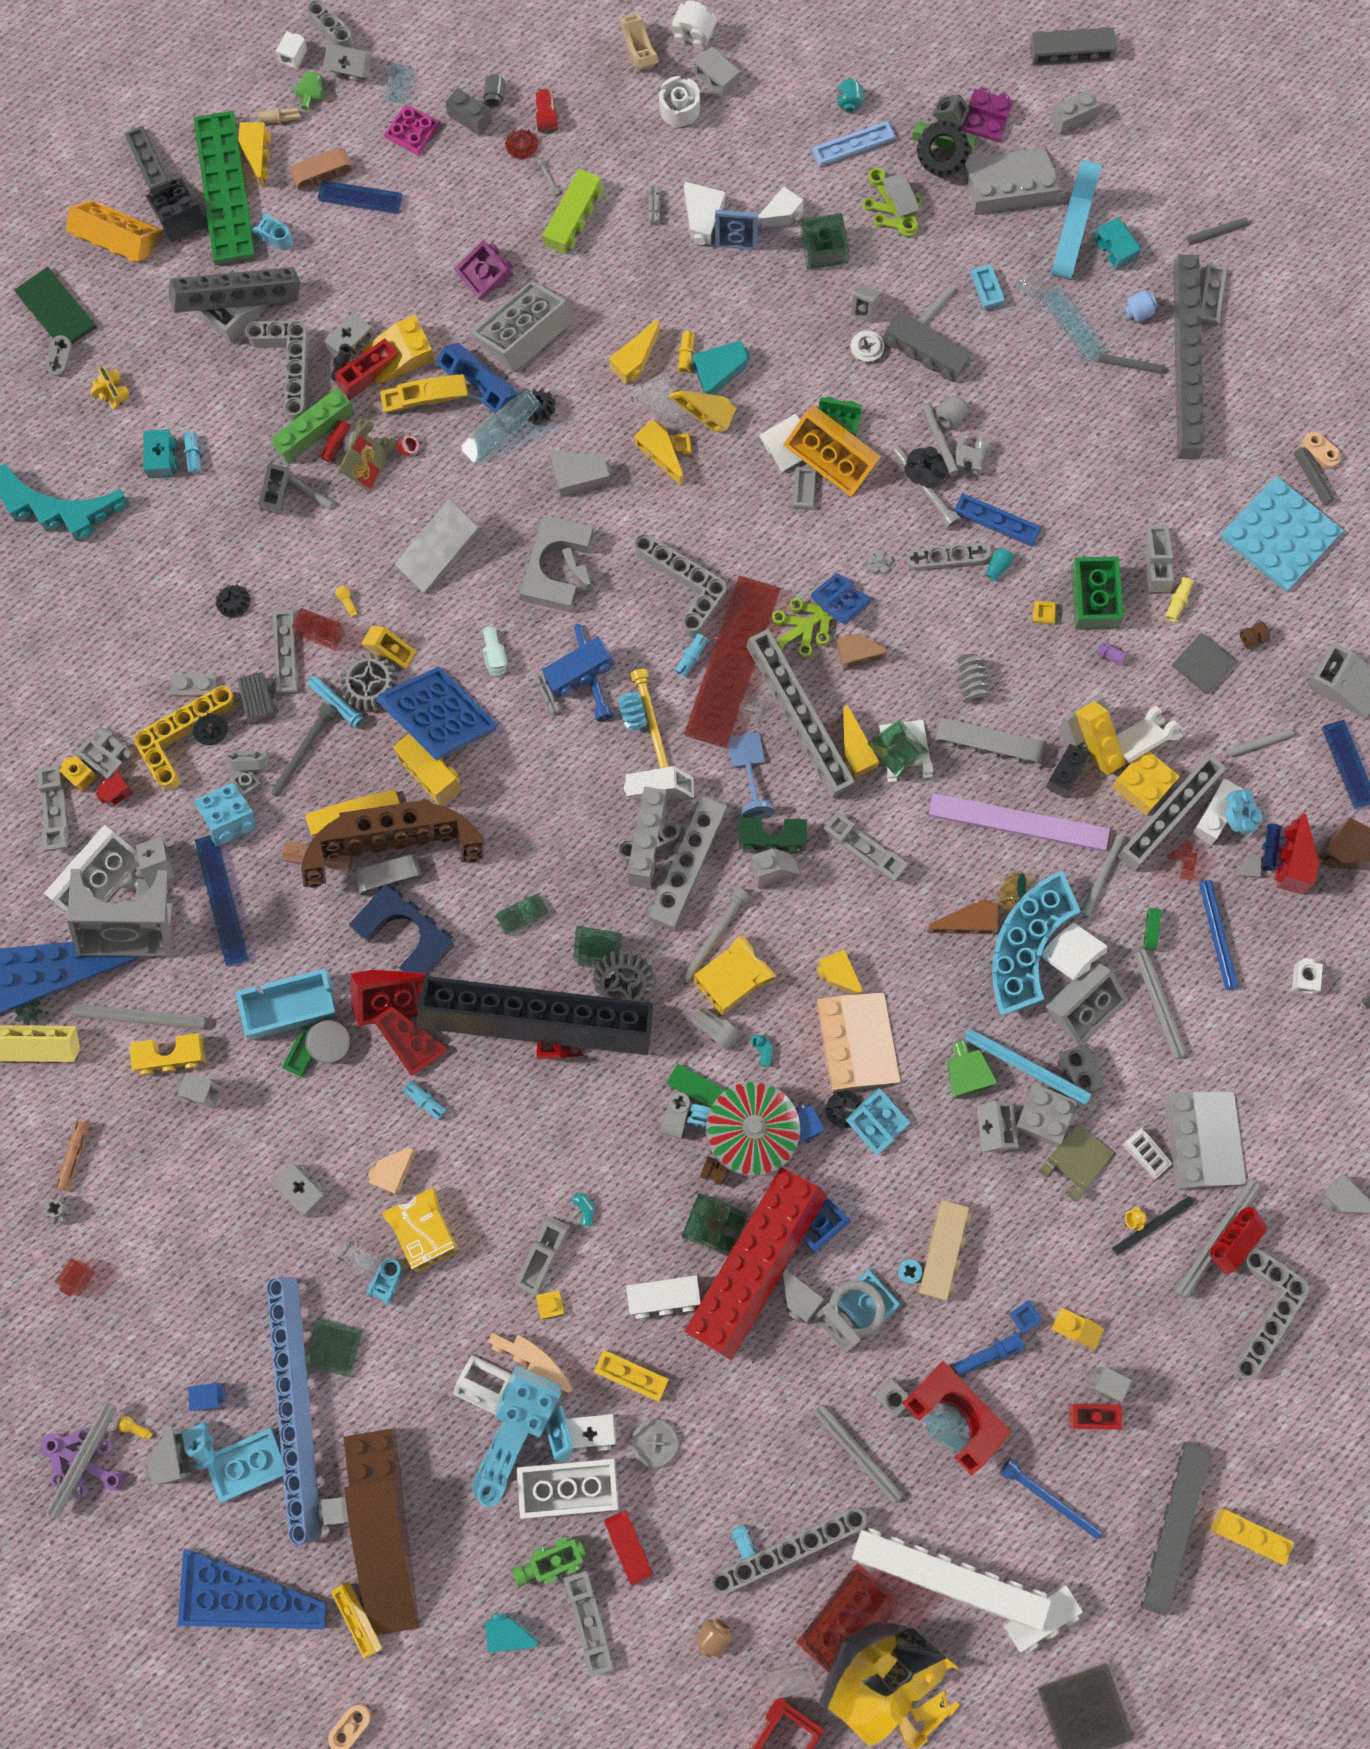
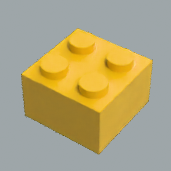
(1145, 782)

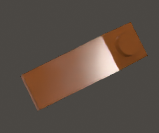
(973, 919)

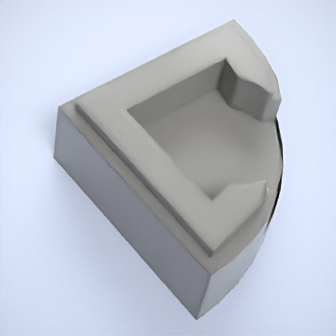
(1250, 867)

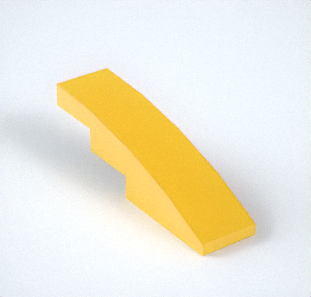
(319, 819)

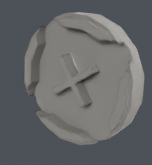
(654, 1443)

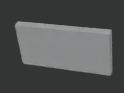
(437, 546)

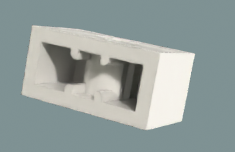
(602, 1424)

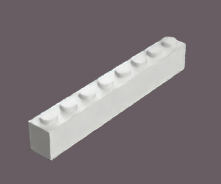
(952, 1580)

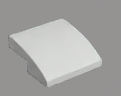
(775, 438)
(1073, 951)

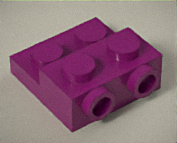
(987, 114)
(484, 269)

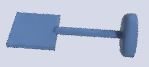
(747, 751)

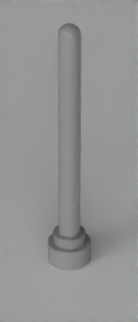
(948, 517)
(739, 898)

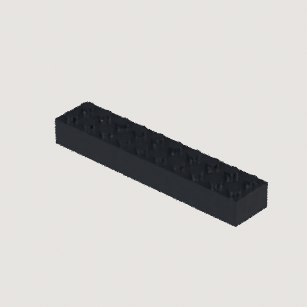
(535, 1015)

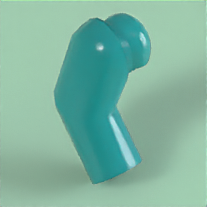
(764, 1047)

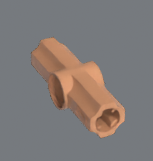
(295, 853)

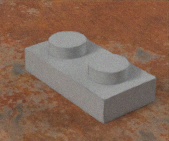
(192, 684)

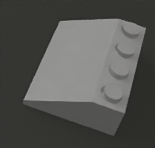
(1011, 180)
(524, 325)
(1204, 1140)

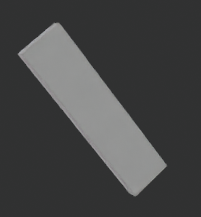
(285, 652)

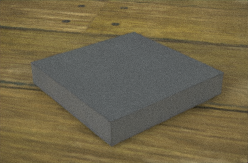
(1203, 663)

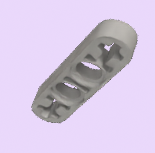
(948, 559)

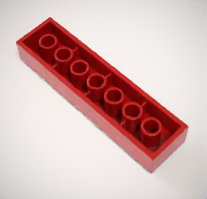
(756, 1263)

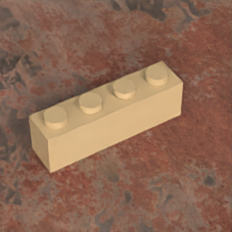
(943, 1251)

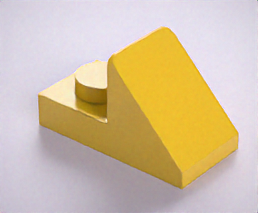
(1078, 1329)

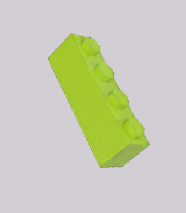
(572, 211)

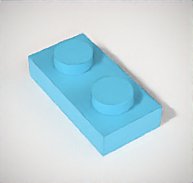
(987, 287)

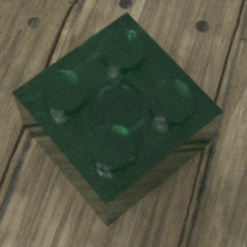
(824, 241)

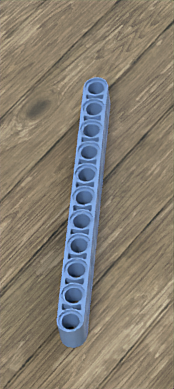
(293, 1411)

